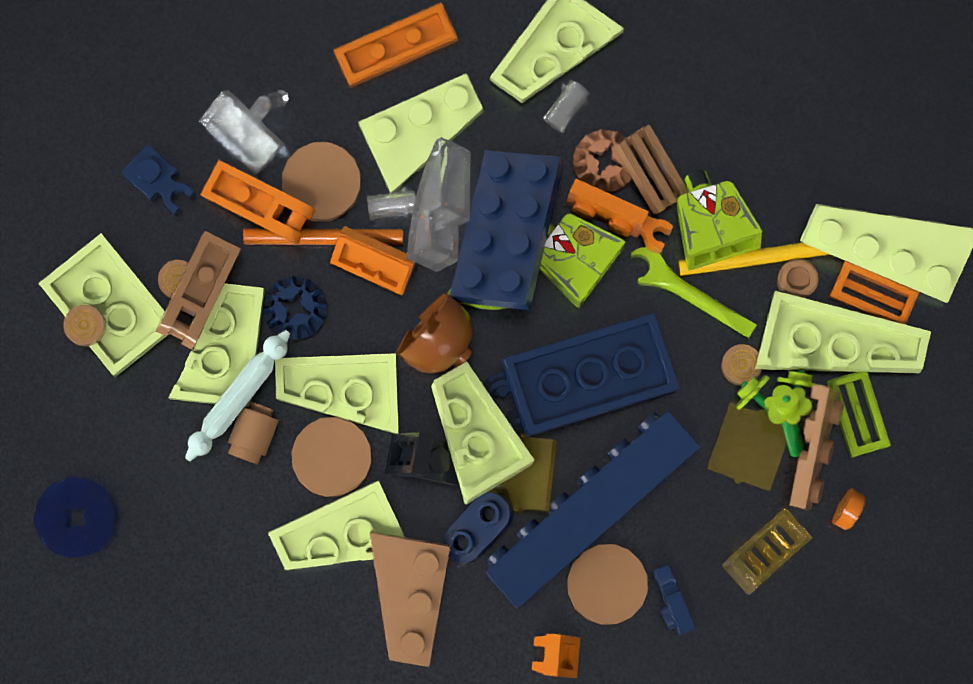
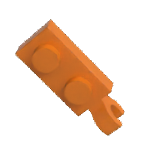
(619, 214)

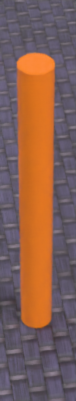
(319, 236)

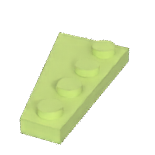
(903, 249)

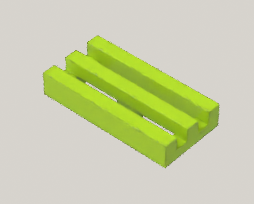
(868, 446)

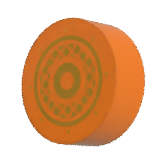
(849, 509)

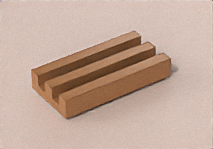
(663, 162)

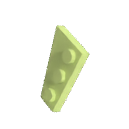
(552, 45)
(407, 132)
(223, 347)
(343, 386)
(477, 433)
(336, 530)

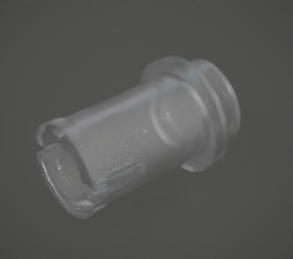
(566, 105)
(391, 204)

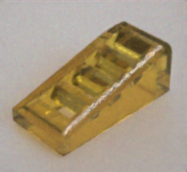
(740, 571)

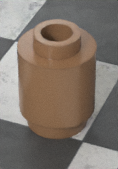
(252, 433)

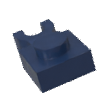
(155, 176)
(675, 612)

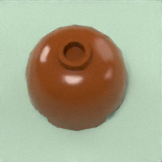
(439, 338)

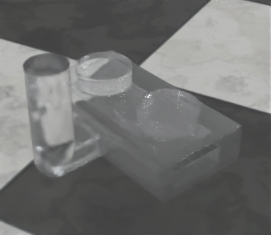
(242, 128)

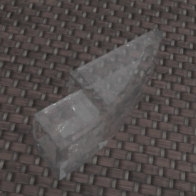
(440, 206)

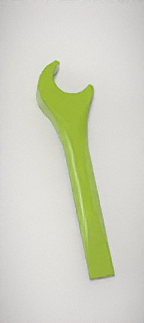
(663, 277)

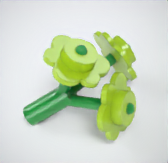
(784, 406)

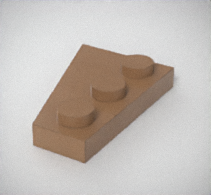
(817, 431)
(410, 593)

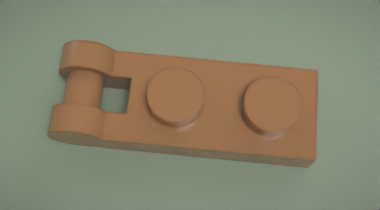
(199, 288)

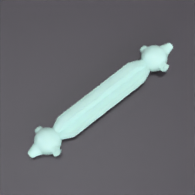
(237, 395)

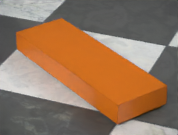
(395, 45)

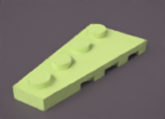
(832, 338)

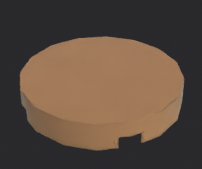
(323, 178)
(331, 457)
(607, 584)

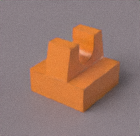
(560, 655)

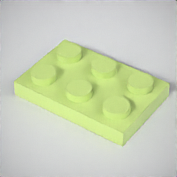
(106, 282)

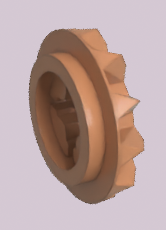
(587, 168)

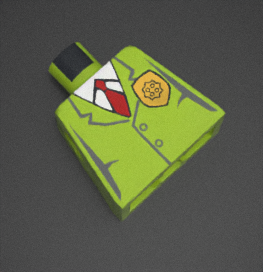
(714, 222)
(578, 256)

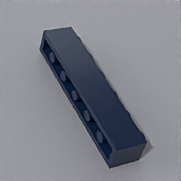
(592, 509)

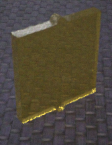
(748, 447)
(533, 485)

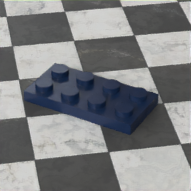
(507, 230)
(590, 374)

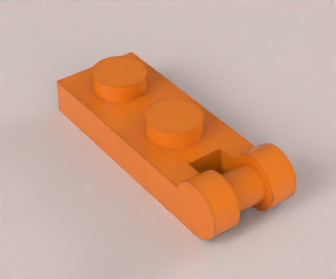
(256, 201)

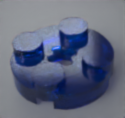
(52, 518)

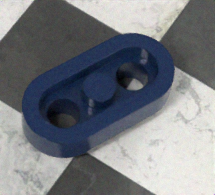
(477, 528)

